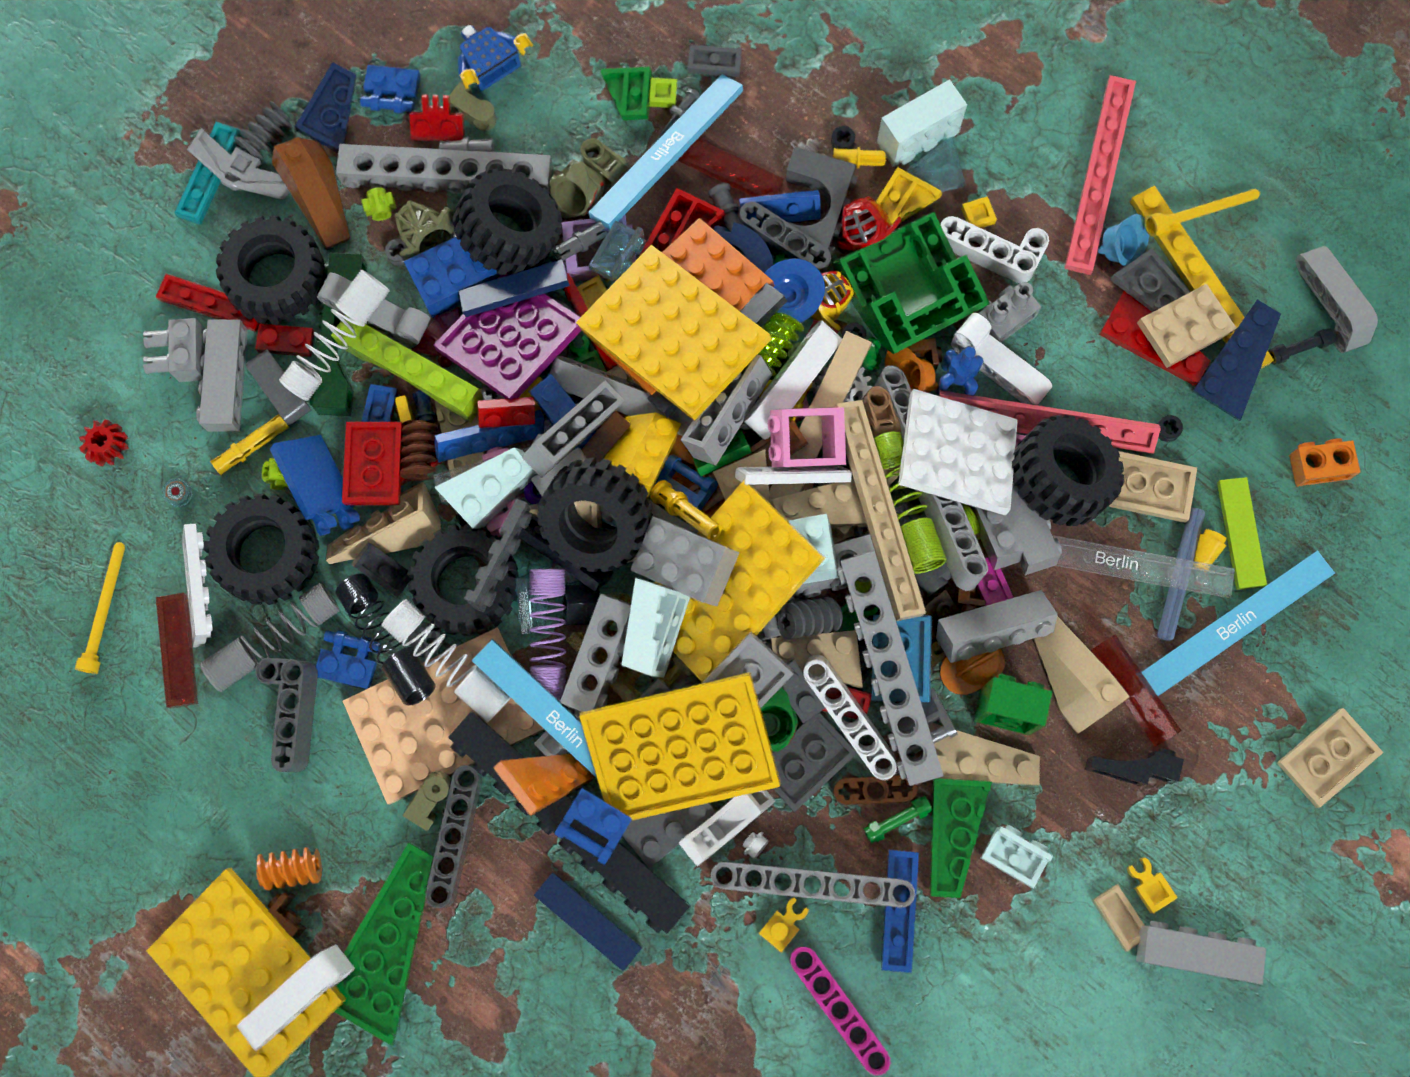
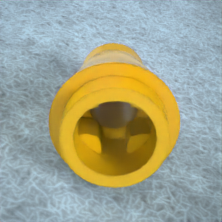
(1209, 546)

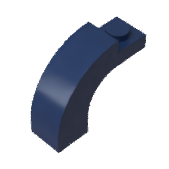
(748, 244)

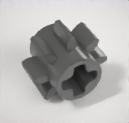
(431, 637)

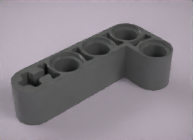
(283, 756)

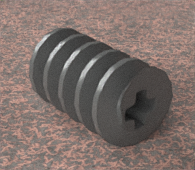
(263, 131)
(809, 618)

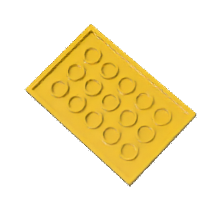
(673, 332)
(765, 576)
(681, 748)
(229, 960)

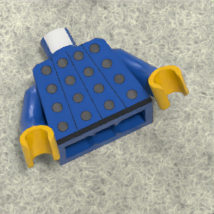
(489, 56)

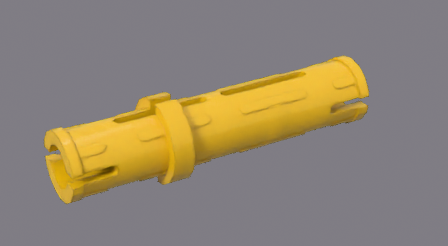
(254, 441)

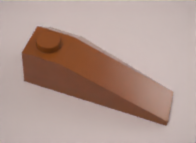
(314, 187)

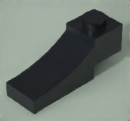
(1158, 765)

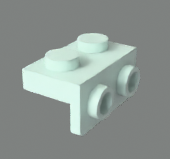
(1016, 856)

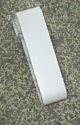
(991, 244)
(1000, 362)
(295, 996)

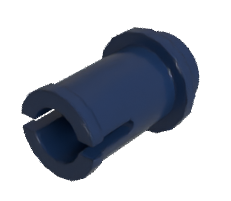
(423, 407)

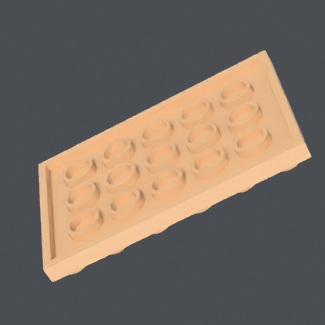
(413, 739)

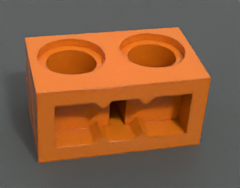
(1326, 467)

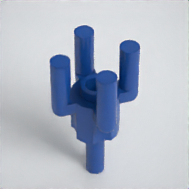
(961, 370)

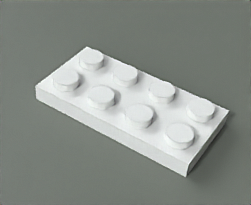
(195, 575)

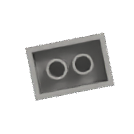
(685, 561)

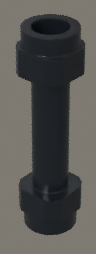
(1321, 339)

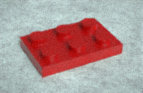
(372, 463)

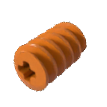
(289, 870)

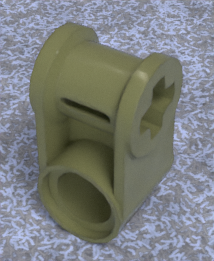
(606, 164)

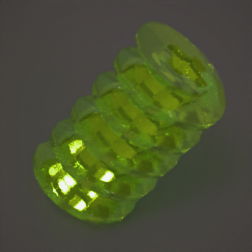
(780, 329)

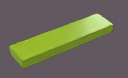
(1241, 533)

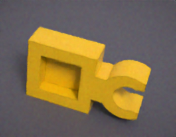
(1154, 889)
(781, 928)

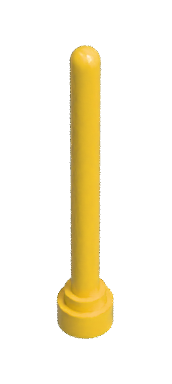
(1158, 223)
(89, 660)

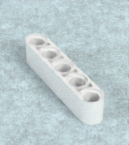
(794, 376)
(856, 729)

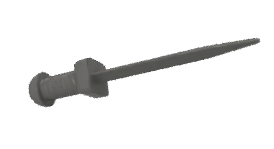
(677, 111)

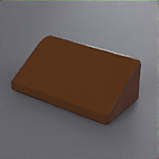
(606, 437)

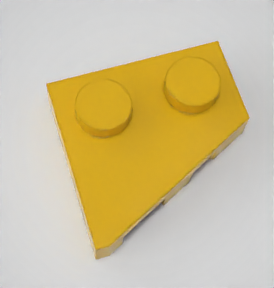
(906, 195)

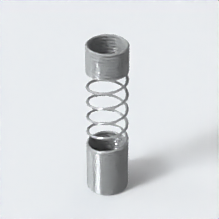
(238, 658)

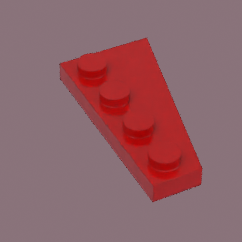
(1124, 331)

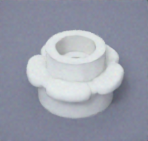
(755, 844)

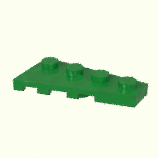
(955, 825)

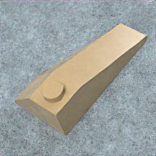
(393, 529)
(1078, 679)

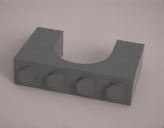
(833, 181)

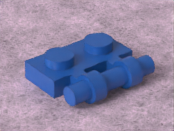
(390, 82)
(345, 668)

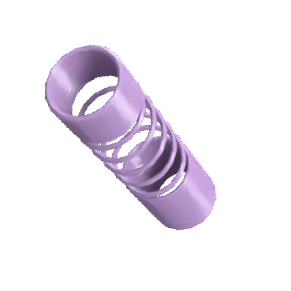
(549, 583)

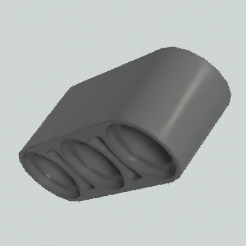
(267, 374)

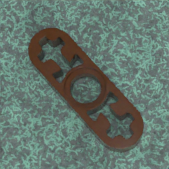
(853, 799)

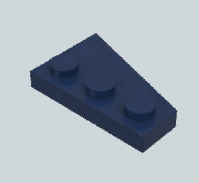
(329, 108)

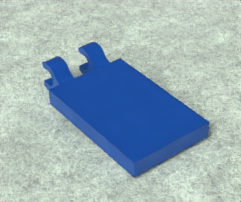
(314, 482)

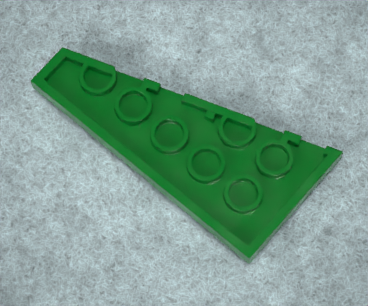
(386, 947)

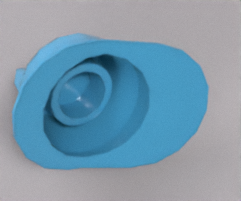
(1125, 240)

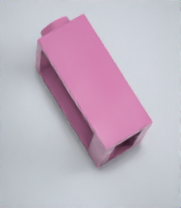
(832, 437)

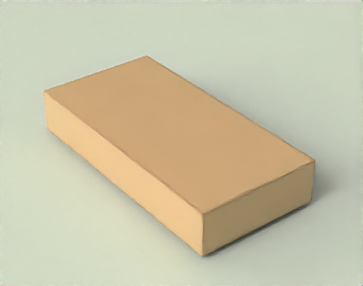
(1119, 916)

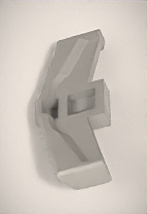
(238, 169)

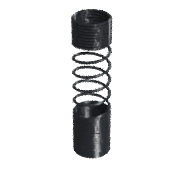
(401, 668)

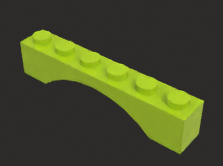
(428, 377)

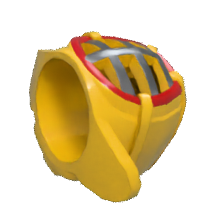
(836, 298)

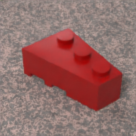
(679, 215)

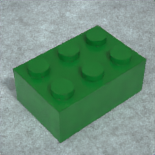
(1013, 705)

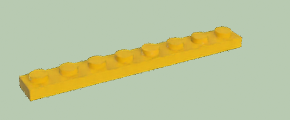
(1187, 258)

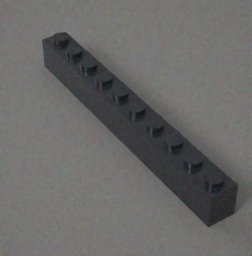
(621, 872)

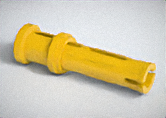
(677, 505)

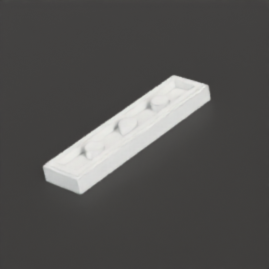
(793, 475)

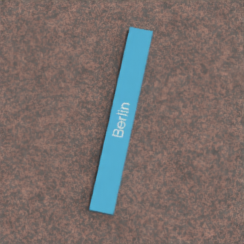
(665, 151)
(1237, 623)
(535, 700)

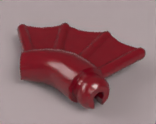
(434, 332)

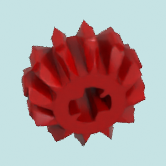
(96, 437)

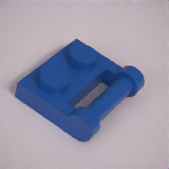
(708, 485)
(600, 818)

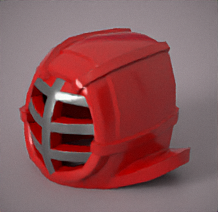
(864, 224)

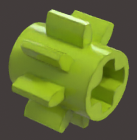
(378, 204)
(272, 475)

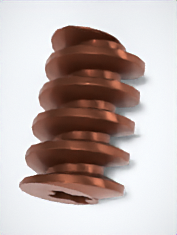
(417, 450)

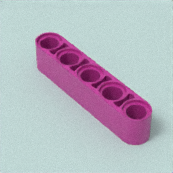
(850, 1020)

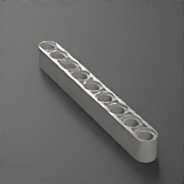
(949, 518)

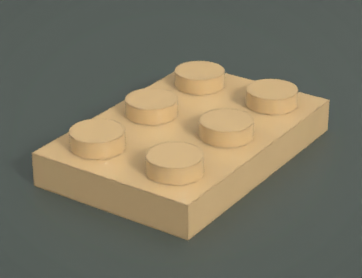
(1186, 325)
(1156, 487)
(1329, 757)

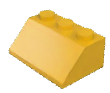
(645, 446)

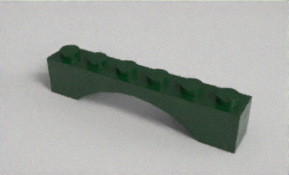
(334, 394)

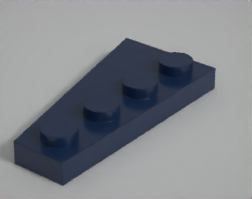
(1237, 366)

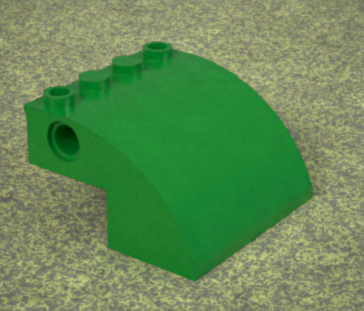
(911, 284)

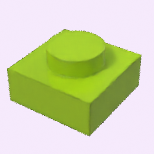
(663, 92)

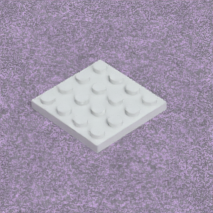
(958, 452)

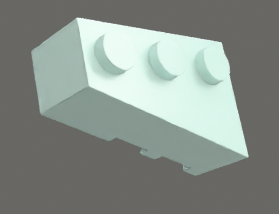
(487, 487)
(653, 627)

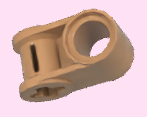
(880, 417)

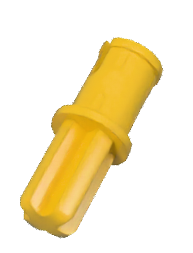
(860, 157)

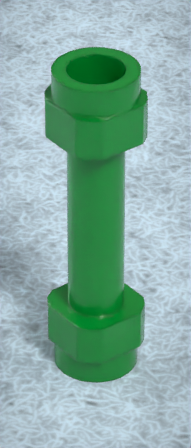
(920, 808)

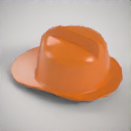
(918, 371)
(971, 674)

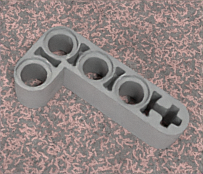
(1340, 297)
(392, 321)

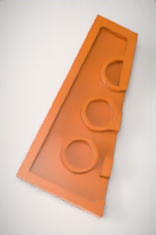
(543, 779)

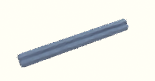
(1176, 596)

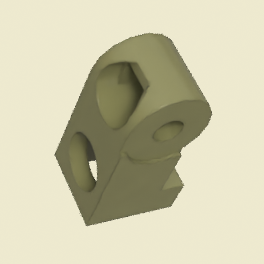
(476, 112)
(431, 791)

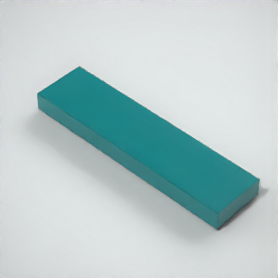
(203, 182)

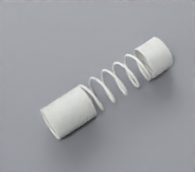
(357, 303)
(476, 689)

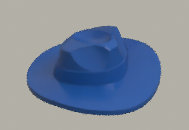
(801, 286)

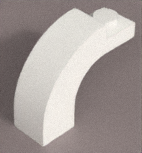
(725, 825)

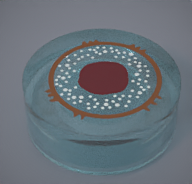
(177, 492)

